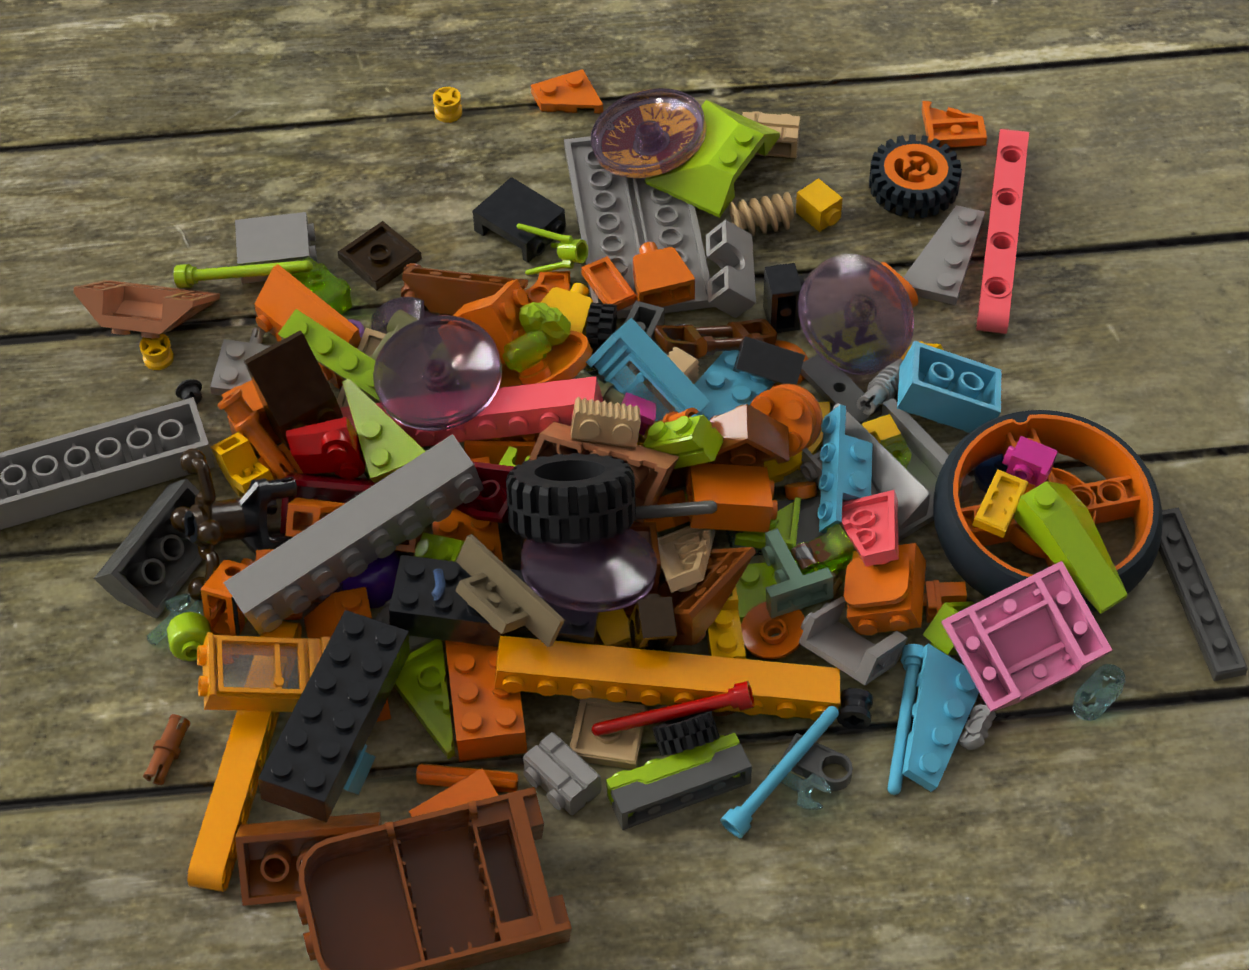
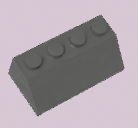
(154, 556)

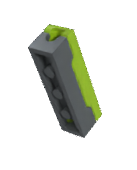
(678, 781)

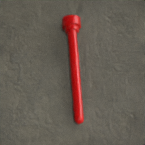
(738, 697)

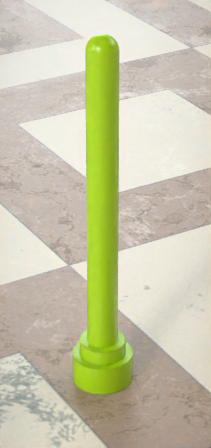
(186, 276)

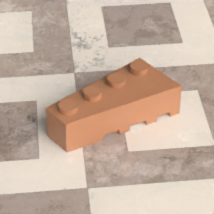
(649, 466)

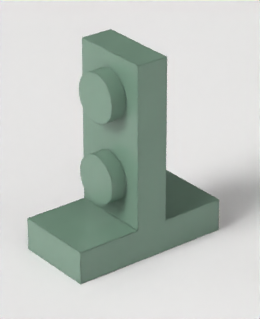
(792, 588)

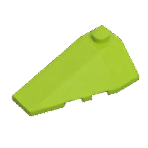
(1068, 534)

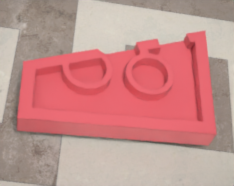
(873, 527)

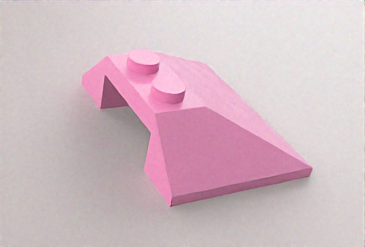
(1027, 637)

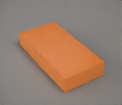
(608, 283)

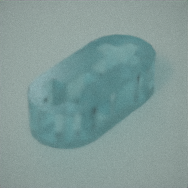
(1093, 687)

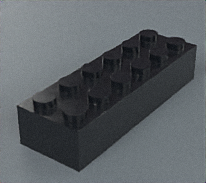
(451, 616)
(334, 716)

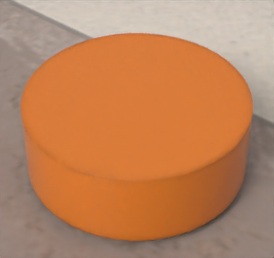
(801, 490)

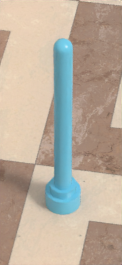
(912, 664)
(738, 819)

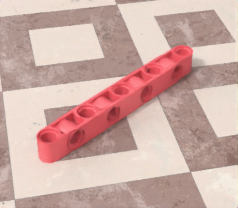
(1003, 232)

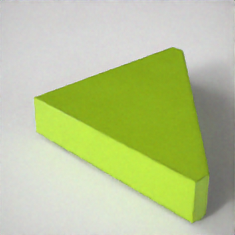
(786, 522)

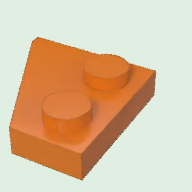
(953, 127)

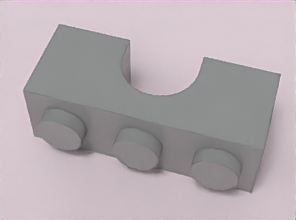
(733, 286)

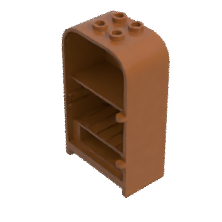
(432, 890)

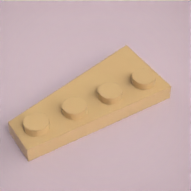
(685, 556)

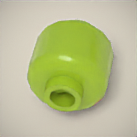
(186, 633)

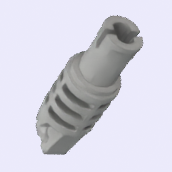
(881, 388)

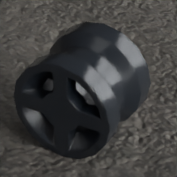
(855, 708)

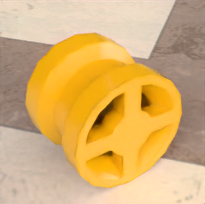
(447, 104)
(162, 352)

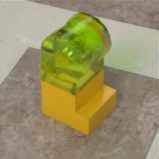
(890, 437)

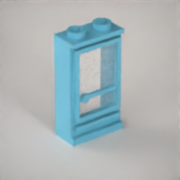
(642, 369)

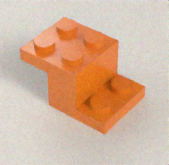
(498, 314)

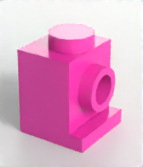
(1030, 461)

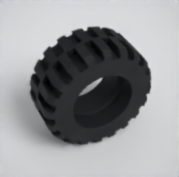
(571, 498)

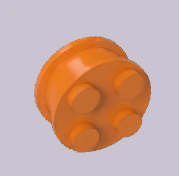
(795, 409)

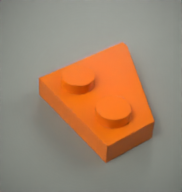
(566, 93)

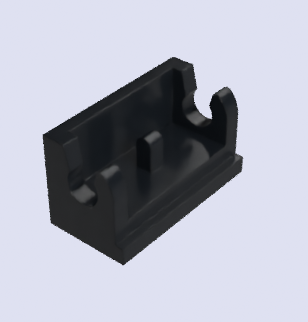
(768, 361)

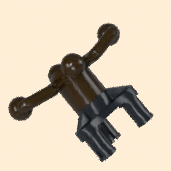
(230, 519)

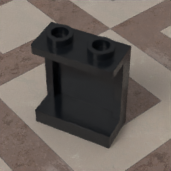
(518, 204)

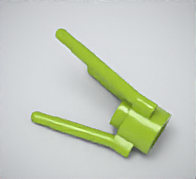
(568, 250)

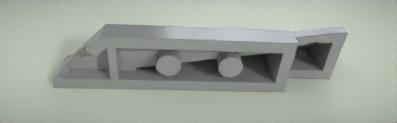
(891, 475)

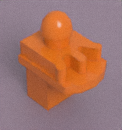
(938, 593)

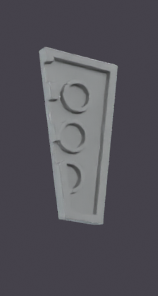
(946, 258)

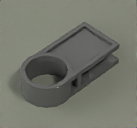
(819, 757)

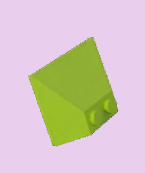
(725, 152)

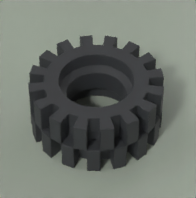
(600, 324)
(685, 733)

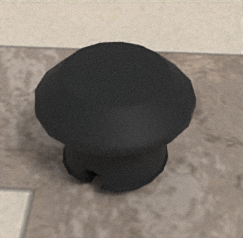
(188, 389)

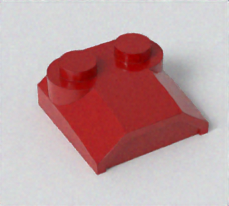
(327, 448)

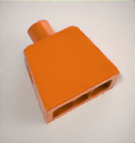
(662, 276)

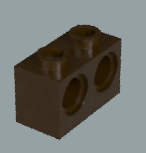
(653, 623)

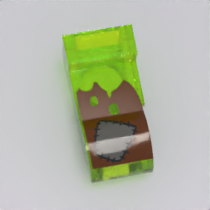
(828, 550)

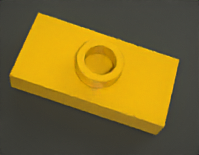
(1000, 503)

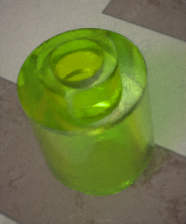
(526, 350)

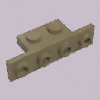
(503, 596)

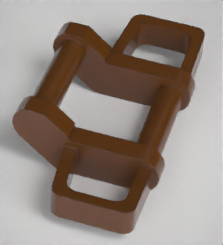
(700, 341)

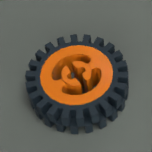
(915, 176)

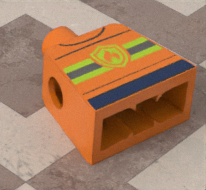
(219, 605)

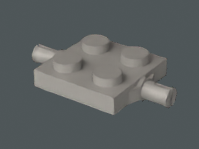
(230, 367)

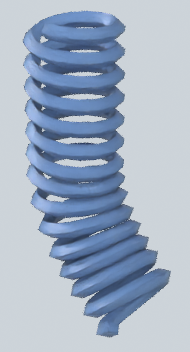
(439, 584)

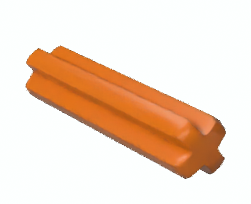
(449, 775)

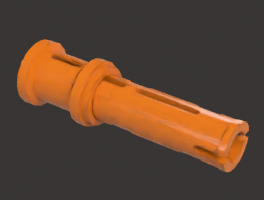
(248, 422)

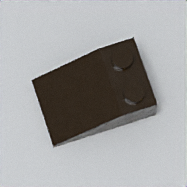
(292, 386)

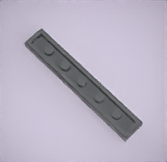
(1199, 599)

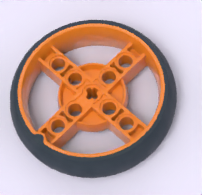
(1127, 487)

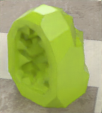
(547, 319)

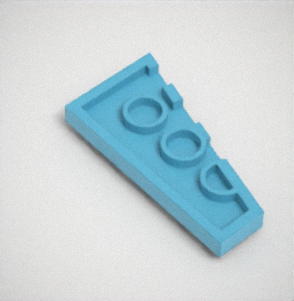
(939, 715)

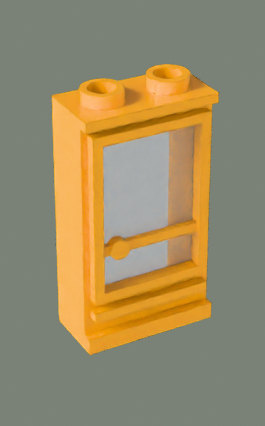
(256, 671)

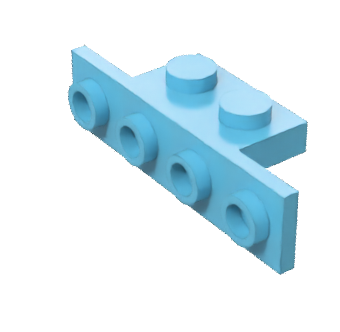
(844, 468)

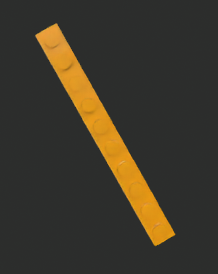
(662, 677)

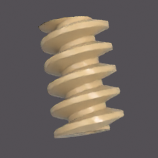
(763, 214)

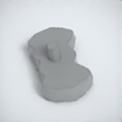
(977, 727)

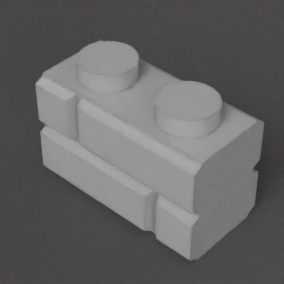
(561, 774)

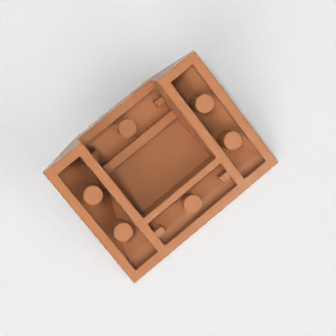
(141, 306)

